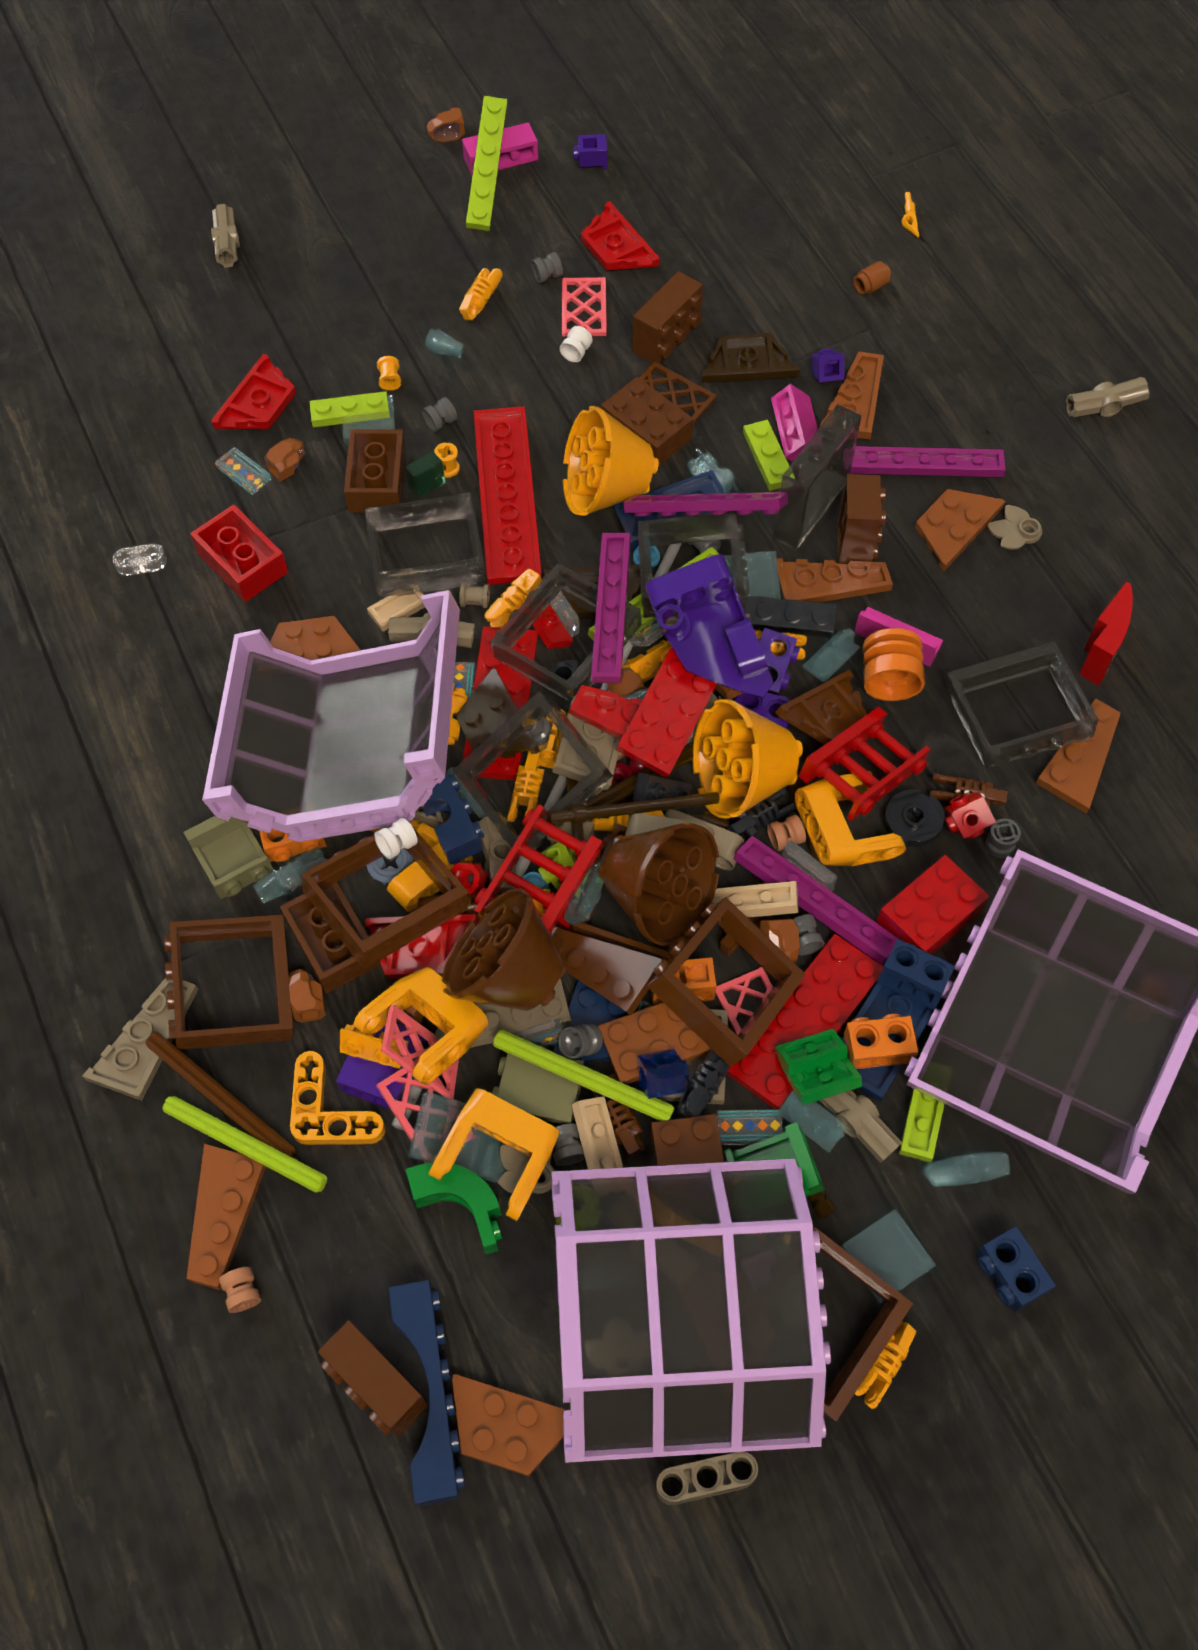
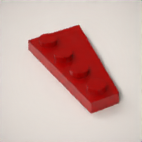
(604, 709)

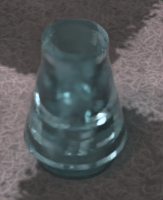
(441, 343)

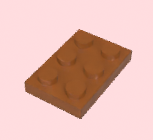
(646, 1033)

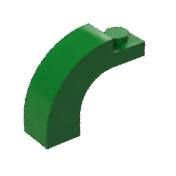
(461, 1187)

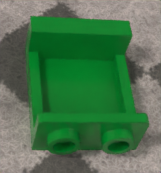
(786, 1145)

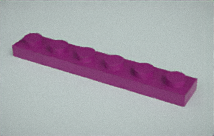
(928, 461)
(715, 503)
(611, 608)
(818, 900)

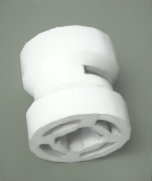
(579, 340)
(395, 838)

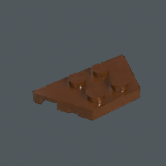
(825, 709)

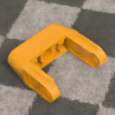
(829, 830)
(457, 1018)
(508, 1126)

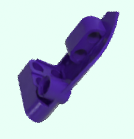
(712, 628)

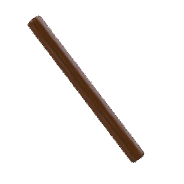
(217, 1094)

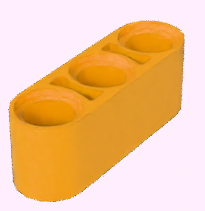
(415, 883)

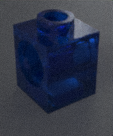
(662, 1073)

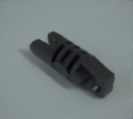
(761, 814)
(702, 1085)

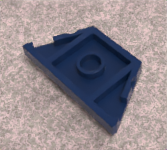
(591, 1008)

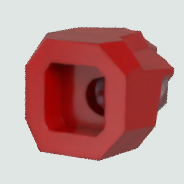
(470, 875)

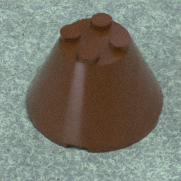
(663, 878)
(505, 957)

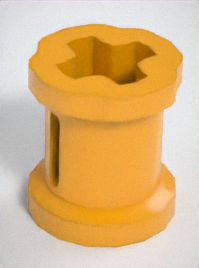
(388, 368)
(449, 461)

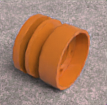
(893, 664)

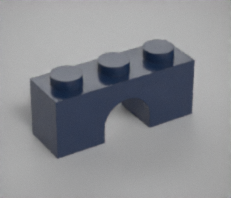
(458, 835)

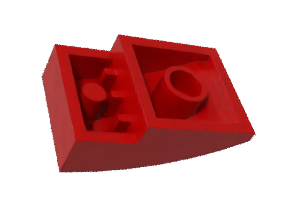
(1108, 636)

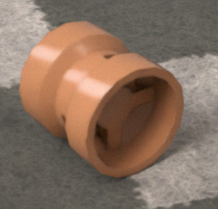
(785, 831)
(239, 1289)

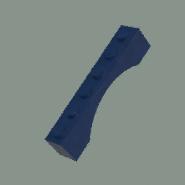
(434, 1466)

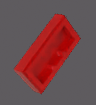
(552, 629)

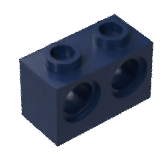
(915, 974)
(1023, 1266)

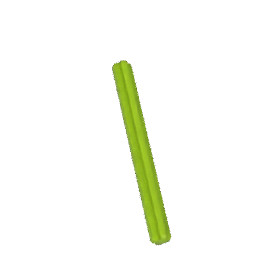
(582, 1075)
(245, 1144)

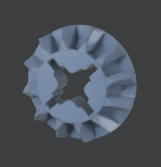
(385, 875)

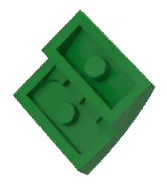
(818, 1066)

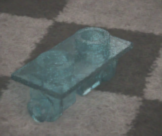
(707, 462)
(832, 655)
(814, 1120)
(487, 1159)

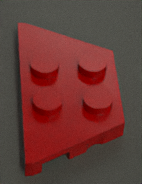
(617, 242)
(256, 399)
(427, 951)

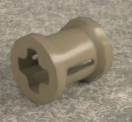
(474, 595)

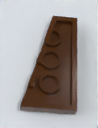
(606, 968)

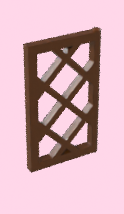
(698, 408)

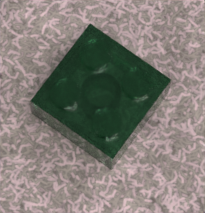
(425, 474)

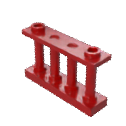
(855, 739)
(569, 877)

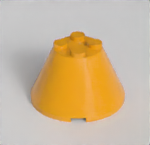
(604, 463)
(742, 757)

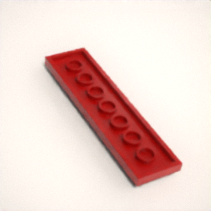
(506, 494)

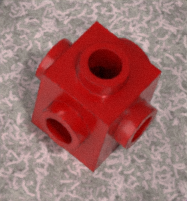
(968, 815)

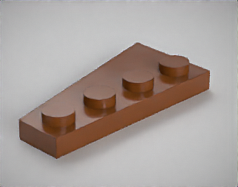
(861, 390)
(831, 580)
(1078, 765)
(222, 1207)

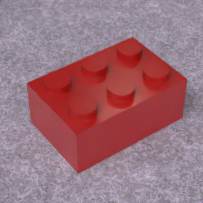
(239, 553)
(934, 907)

